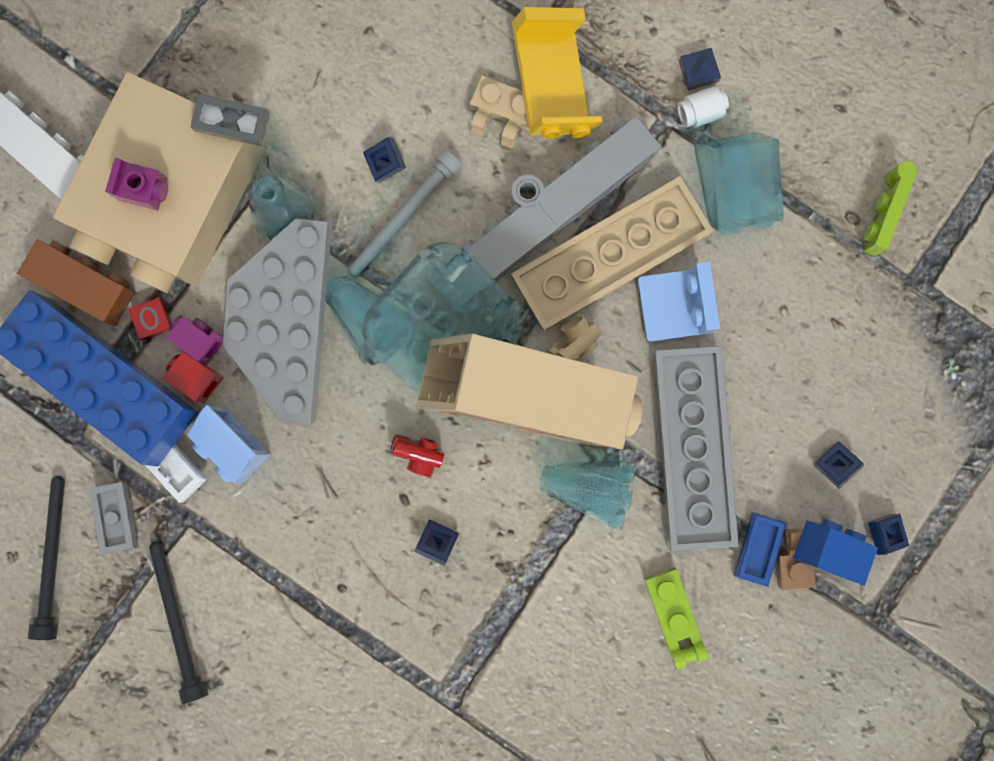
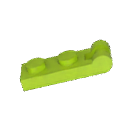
(889, 208)
(675, 617)

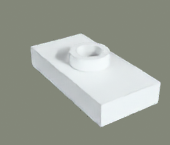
(178, 474)

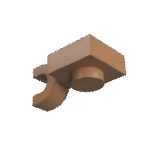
(791, 572)

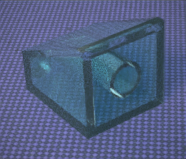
(741, 181)

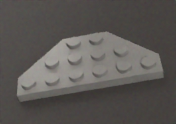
(279, 318)

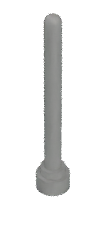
(445, 166)

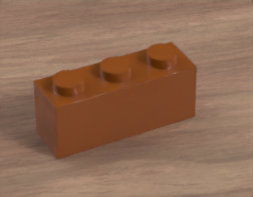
(77, 281)

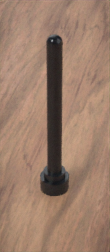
(44, 624)
(191, 687)

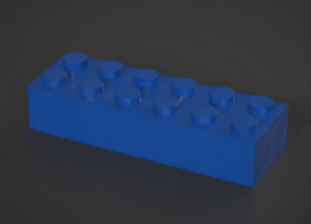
(94, 379)

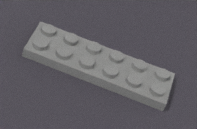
(695, 449)

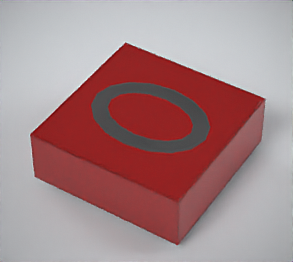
(150, 318)

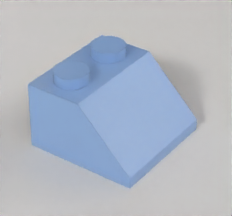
(227, 444)

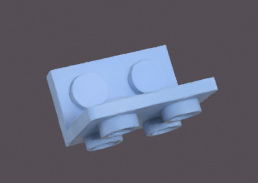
(679, 303)

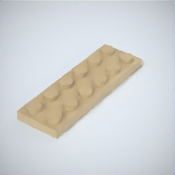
(611, 253)

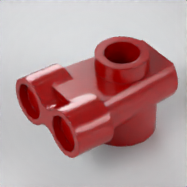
(422, 455)

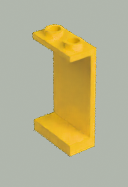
(552, 72)

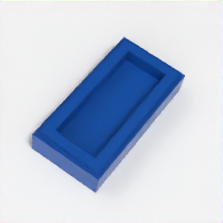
(760, 549)

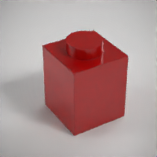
(192, 377)

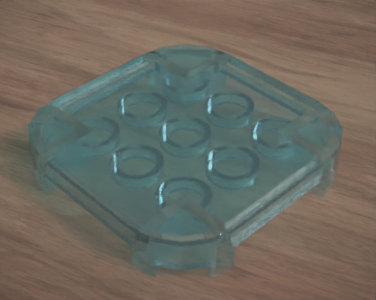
(436, 298)

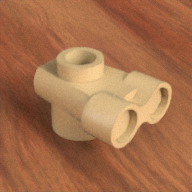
(579, 338)

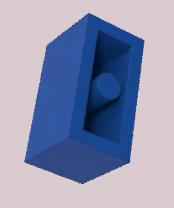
(836, 552)

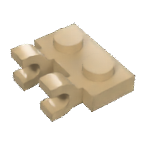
(501, 103)

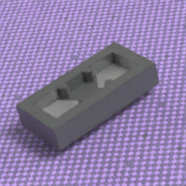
(230, 119)

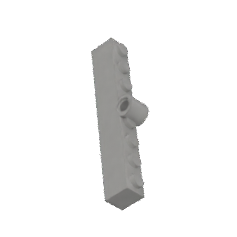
(564, 200)

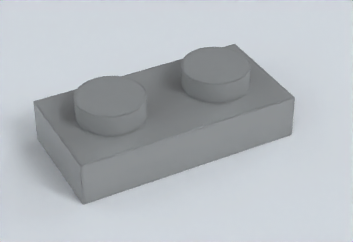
(113, 518)

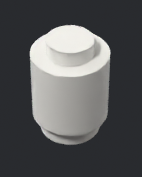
(703, 107)

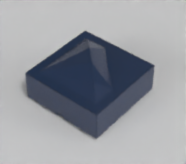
(699, 69)
(384, 159)
(839, 464)
(888, 534)
(436, 542)

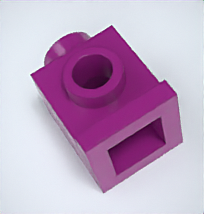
(124, 180)
(195, 338)

